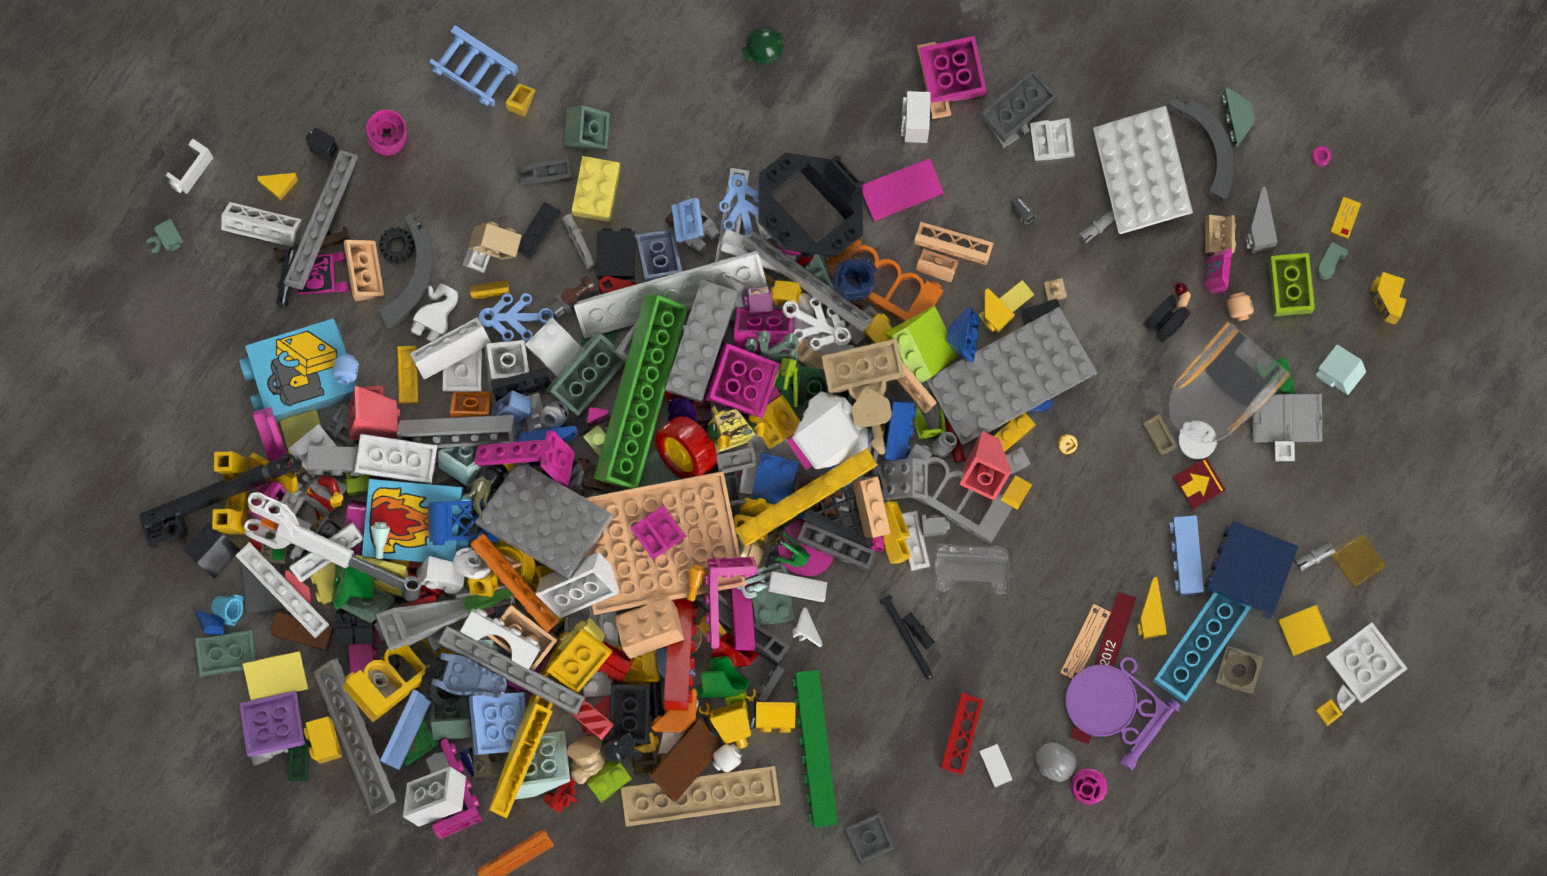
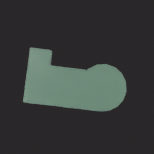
(1327, 265)

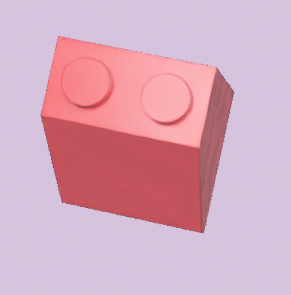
(372, 415)
(986, 467)

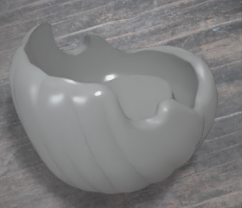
(1056, 762)

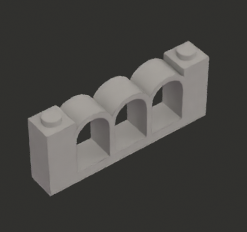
(992, 520)

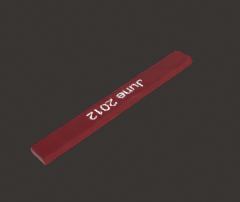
(1111, 643)

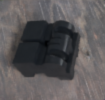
(346, 633)

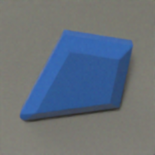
(210, 623)

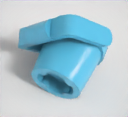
(228, 608)

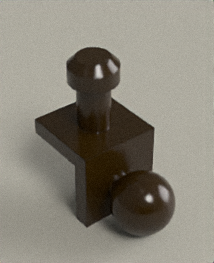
(647, 762)

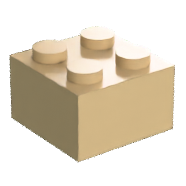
(495, 241)

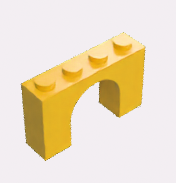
(234, 515)

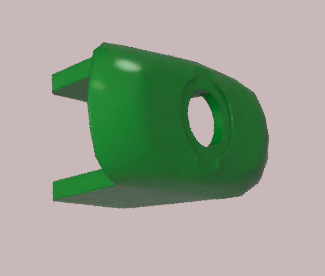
(350, 583)
(721, 679)

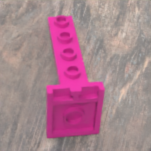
(553, 453)
(727, 568)
(461, 819)

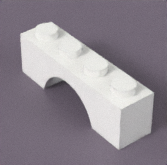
(479, 625)

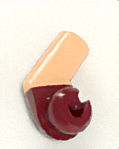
(1183, 294)

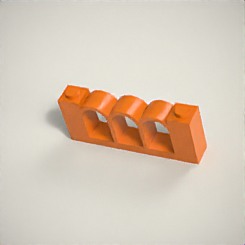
(928, 296)

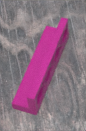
(270, 434)

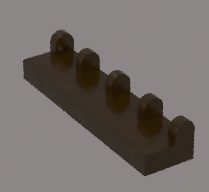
(329, 241)

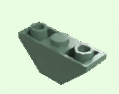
(1238, 115)

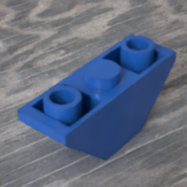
(964, 334)

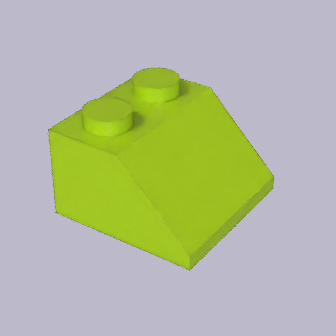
(608, 780)

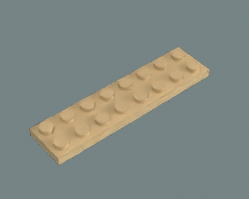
(704, 797)

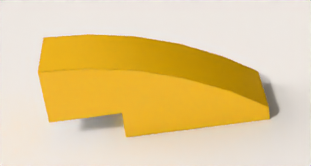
(895, 541)

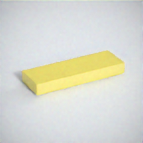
(1014, 298)

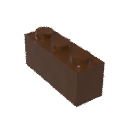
(289, 628)

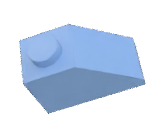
(512, 404)

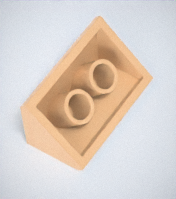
(364, 269)

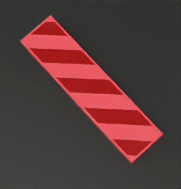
(592, 719)

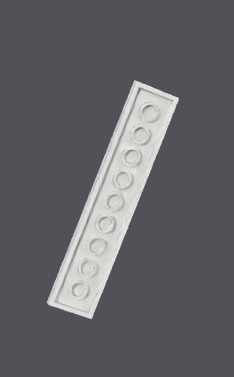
(623, 306)

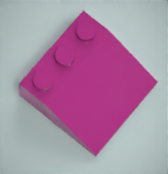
(953, 70)
(741, 381)

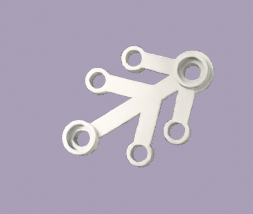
(819, 325)

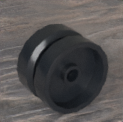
(1169, 321)

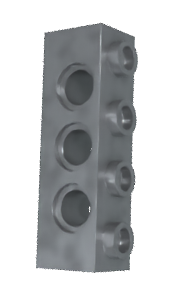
(835, 546)

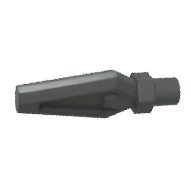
(932, 416)

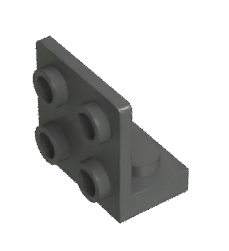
(762, 678)

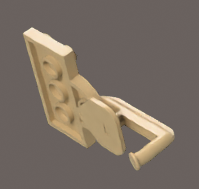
(865, 376)

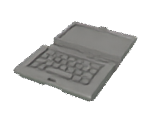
(1289, 419)

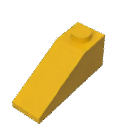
(1152, 616)

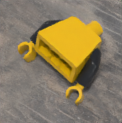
(732, 721)

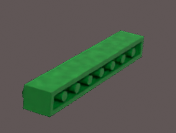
(816, 749)

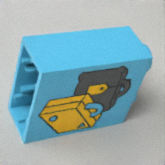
(297, 370)

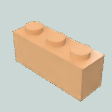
(871, 507)

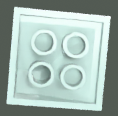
(548, 766)

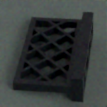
(834, 527)

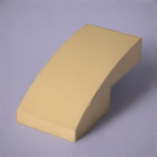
(809, 356)

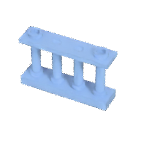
(490, 57)

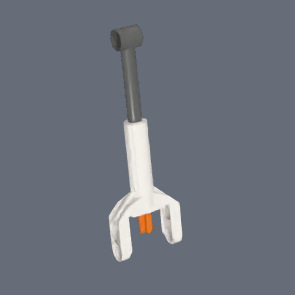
(288, 531)

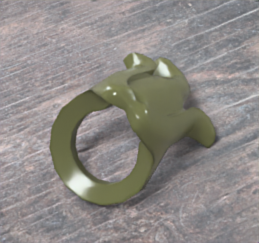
(480, 490)

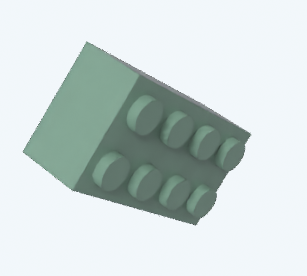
(586, 374)

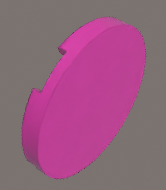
(816, 563)

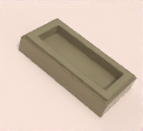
(1159, 435)

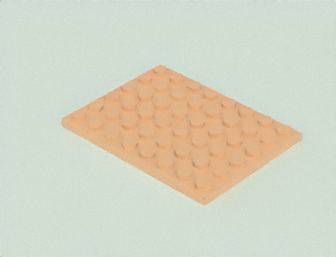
(703, 514)

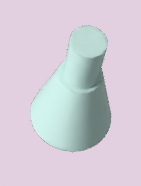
(380, 533)

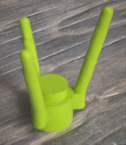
(787, 369)

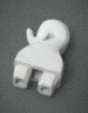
(435, 315)

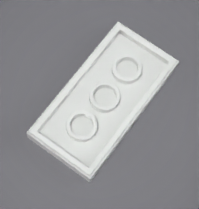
(395, 459)

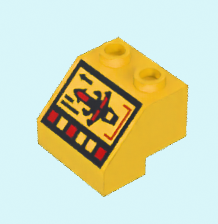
(1386, 296)

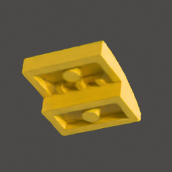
(781, 421)
(1305, 630)

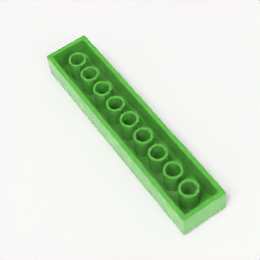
(641, 392)

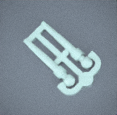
(749, 592)

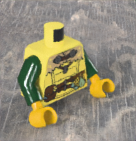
(732, 428)

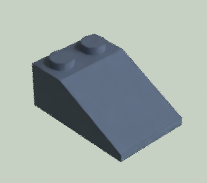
(658, 254)

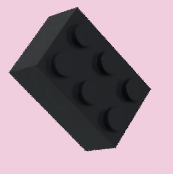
(630, 710)

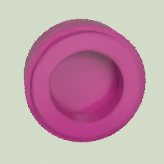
(1321, 156)

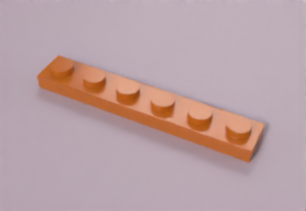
(514, 582)

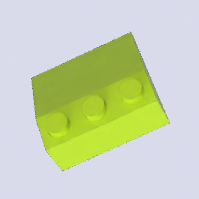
(923, 344)

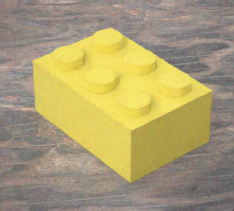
(596, 189)

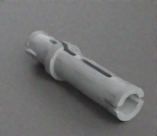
(1097, 226)
(579, 242)

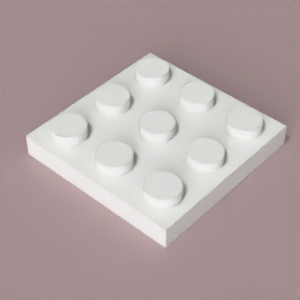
(1366, 663)

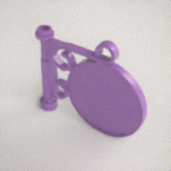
(1105, 701)

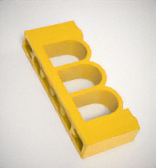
(368, 696)

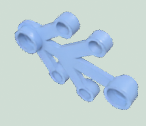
(742, 206)
(512, 317)

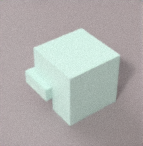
(1341, 370)

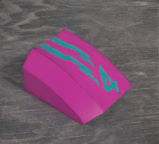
(1218, 271)

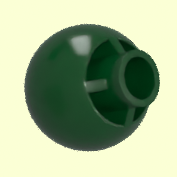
(764, 46)

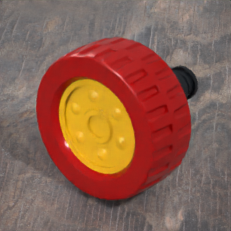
(686, 448)

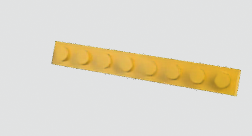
(806, 497)

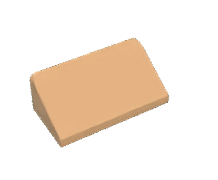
(937, 265)

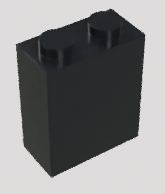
(616, 253)

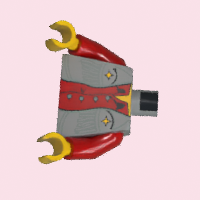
(323, 494)

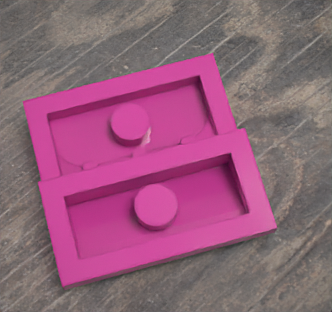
(658, 532)

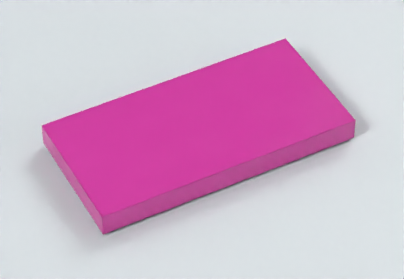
(902, 189)

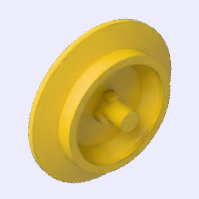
(528, 566)

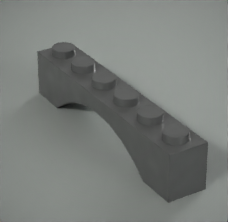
(765, 642)

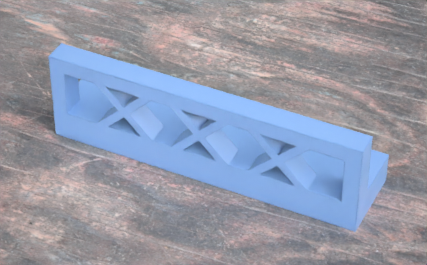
(406, 730)

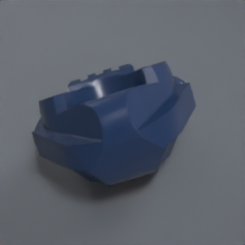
(855, 278)

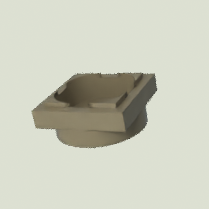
(1251, 663)

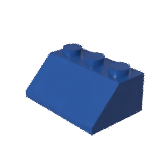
(899, 429)

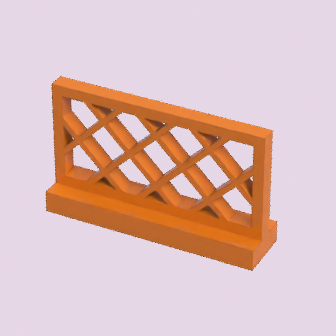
(517, 855)

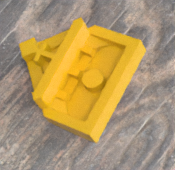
(754, 507)

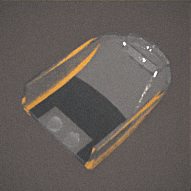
(1224, 386)

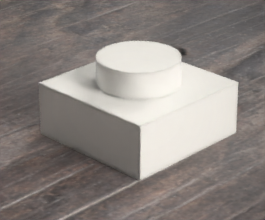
(1284, 451)

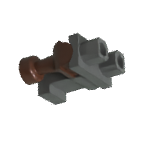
(564, 302)

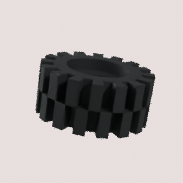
(390, 235)

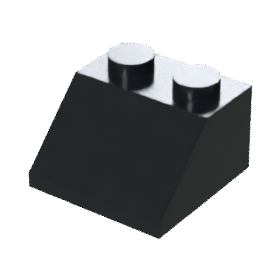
(211, 550)

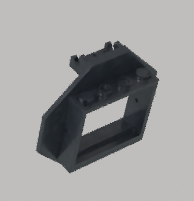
(833, 182)

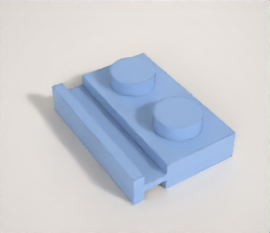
(687, 220)

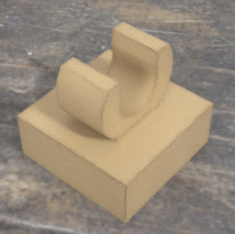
(1055, 290)

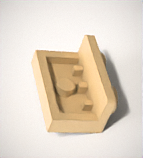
(1219, 233)

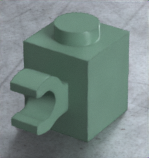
(167, 235)

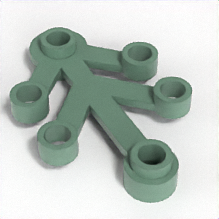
(789, 342)

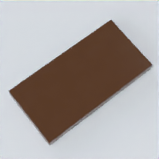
(685, 760)

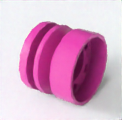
(386, 122)

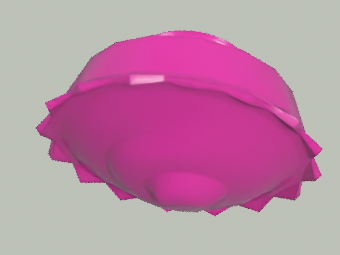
(1088, 786)

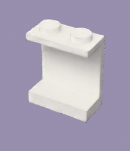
(195, 171)

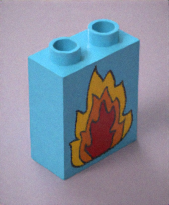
(405, 511)

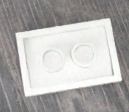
(464, 374)

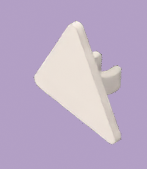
(806, 629)

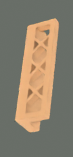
(952, 247)

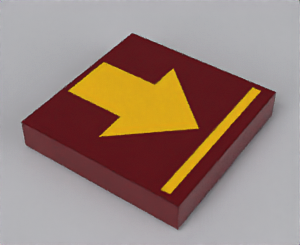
(1199, 483)

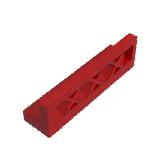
(951, 745)

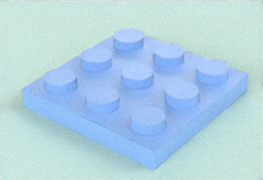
(495, 721)

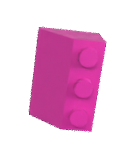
(750, 325)

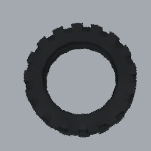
(430, 691)

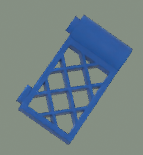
(441, 522)

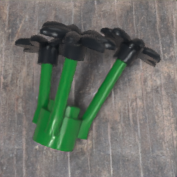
(799, 554)

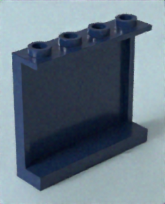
(1251, 568)

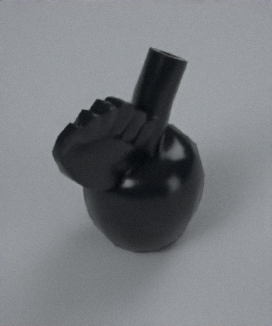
(616, 749)

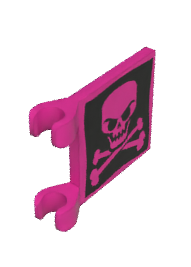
(323, 276)

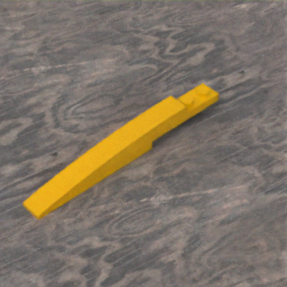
(523, 746)

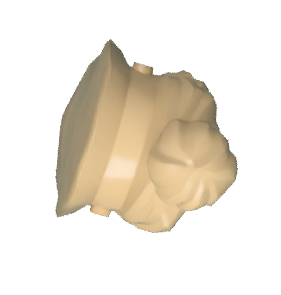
(585, 758)

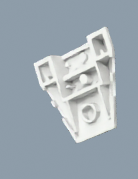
(829, 432)

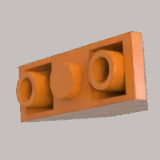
(676, 721)

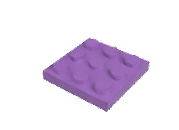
(272, 723)

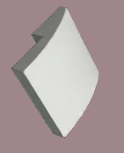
(1052, 139)

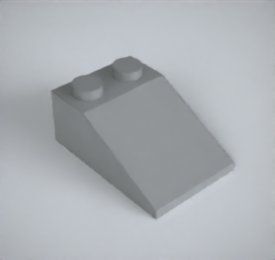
(1261, 232)

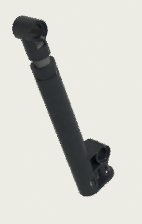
(161, 520)

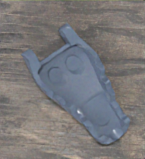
(466, 677)

